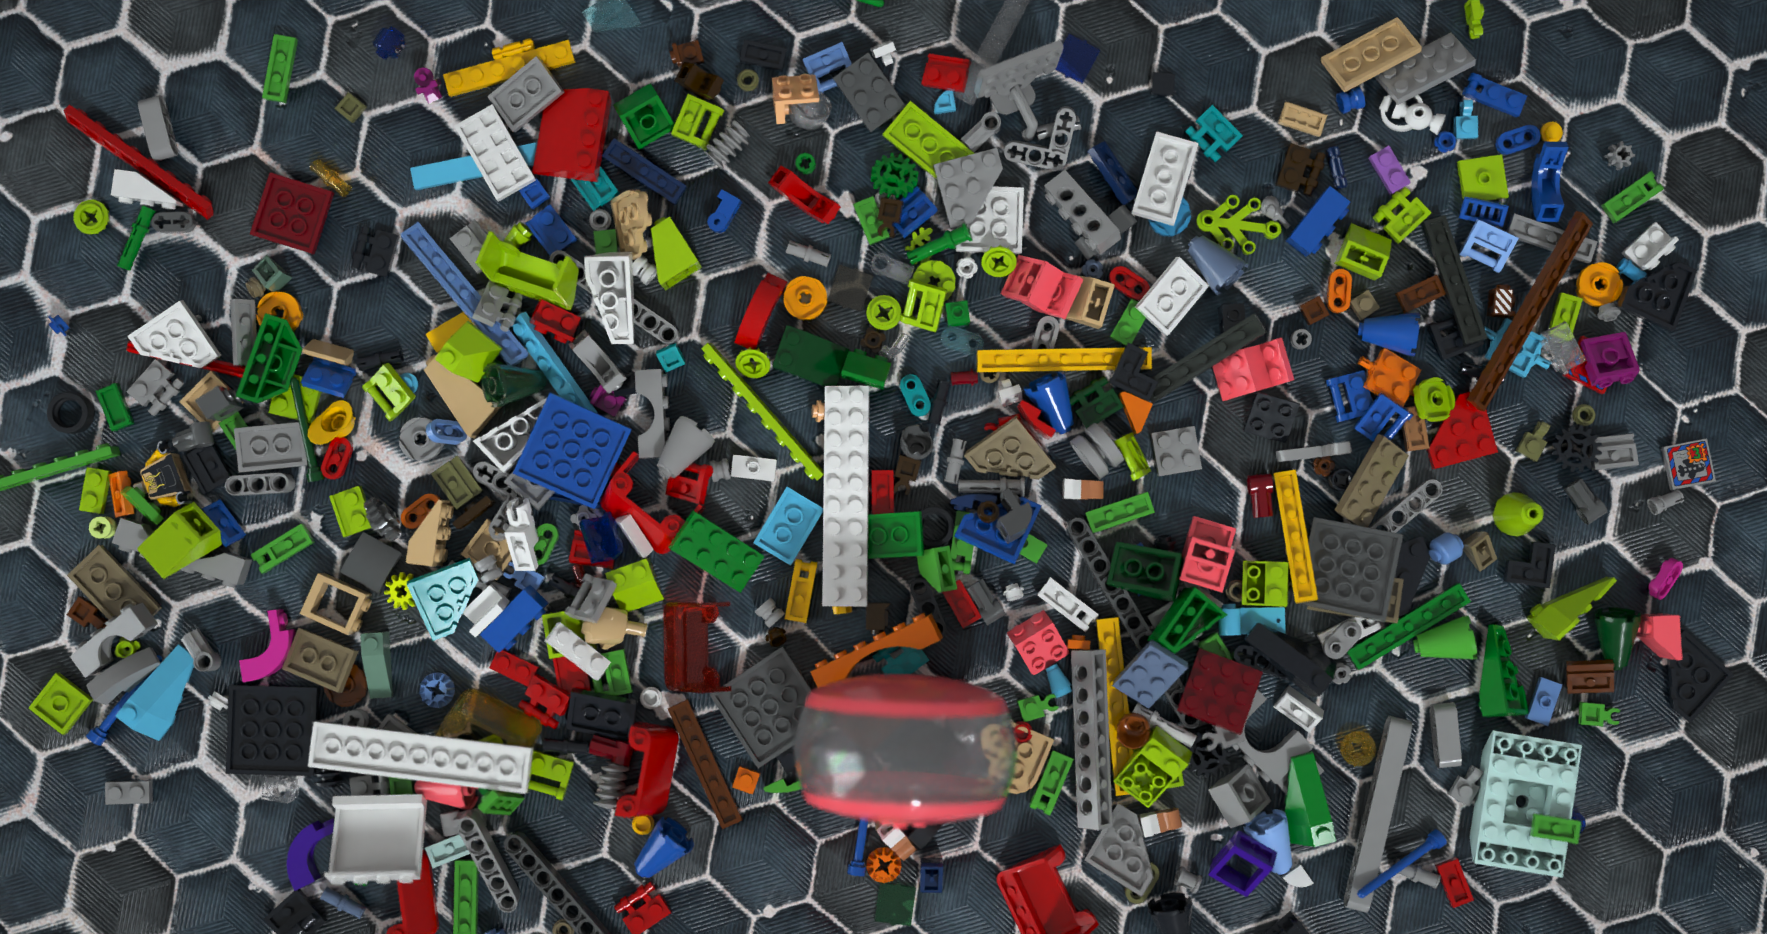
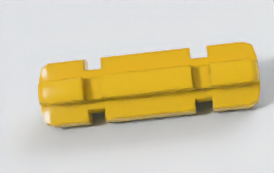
(513, 48)

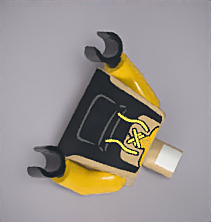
(165, 477)

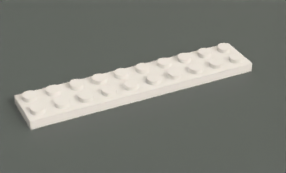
(846, 496)
(420, 757)

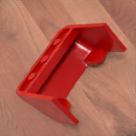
(616, 502)
(418, 904)

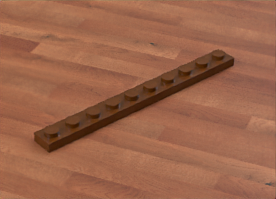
(1530, 311)

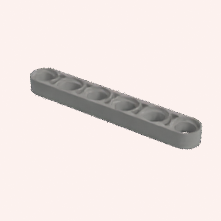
(1404, 508)

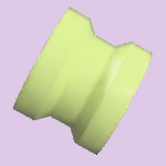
(109, 527)

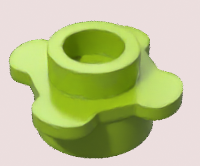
(120, 650)

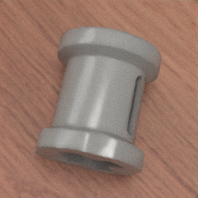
(1187, 880)

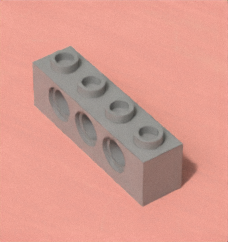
(1063, 186)

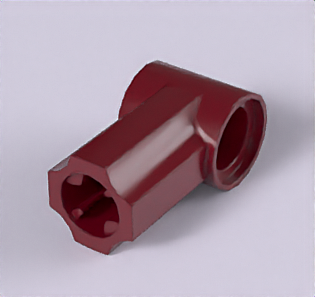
(1260, 489)
(617, 750)

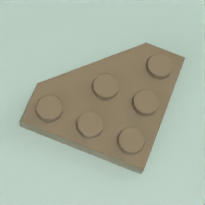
(1011, 452)

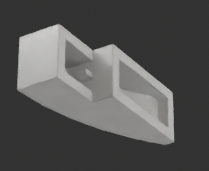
(123, 676)

